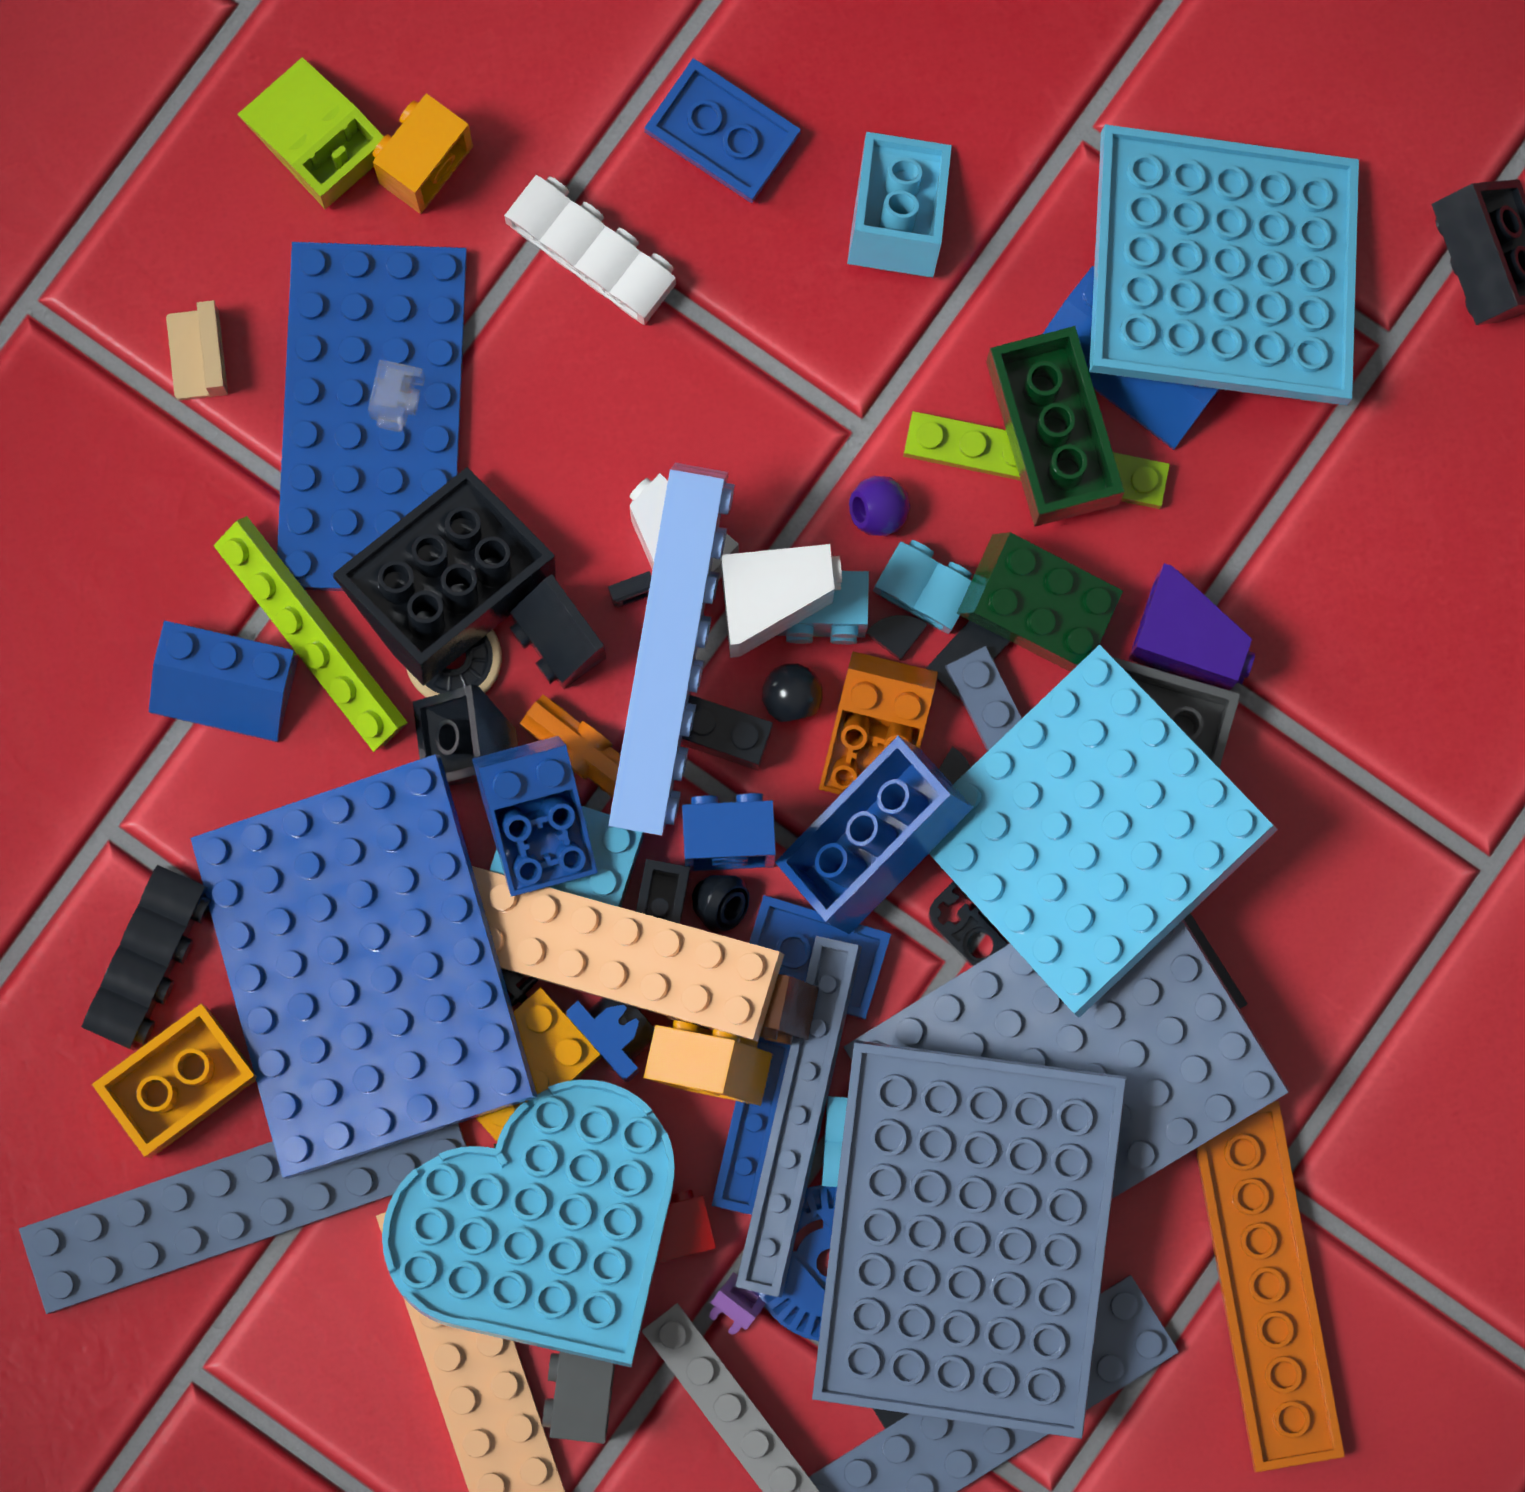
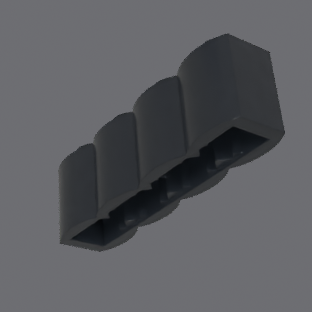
(146, 957)

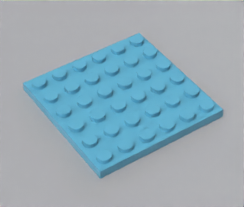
(1225, 265)
(1095, 831)

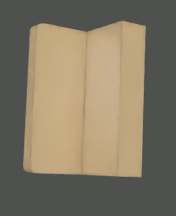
(197, 352)

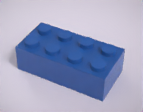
(873, 835)

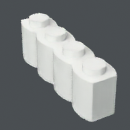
(590, 249)

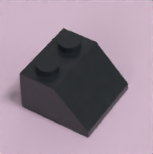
(556, 633)

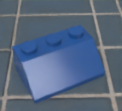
(221, 681)

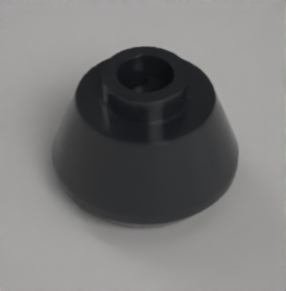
(721, 902)

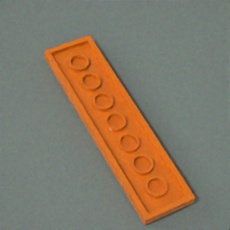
(1268, 1294)

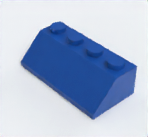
(1158, 406)

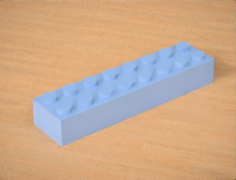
(668, 649)

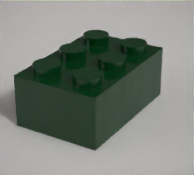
(1039, 601)

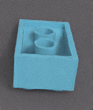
(900, 204)

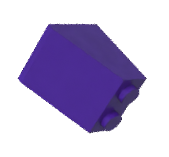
(1190, 635)

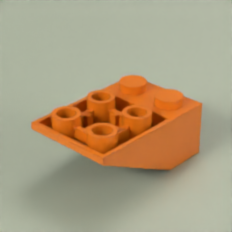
(875, 707)

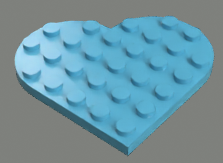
(546, 1230)

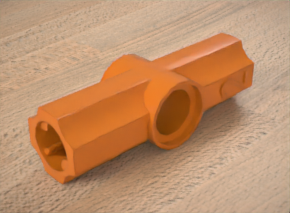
(588, 749)

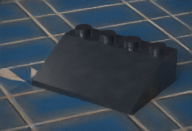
(445, 575)

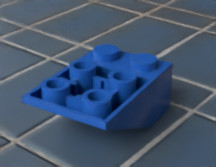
(535, 815)

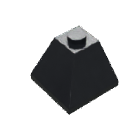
(461, 728)

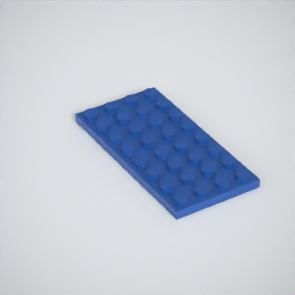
(338, 469)

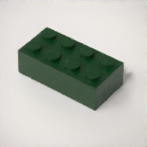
(1054, 426)

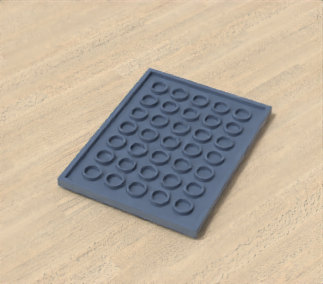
(1162, 1026)
(969, 1238)

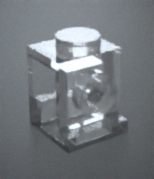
(394, 394)

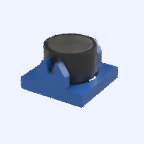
(615, 1032)

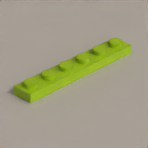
(990, 452)
(310, 633)

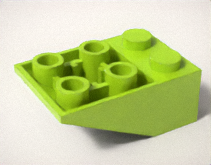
(313, 132)

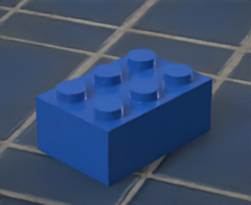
(729, 833)

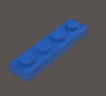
(749, 1139)

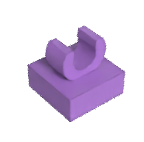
(737, 1304)

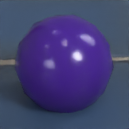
(879, 506)

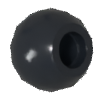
(792, 692)

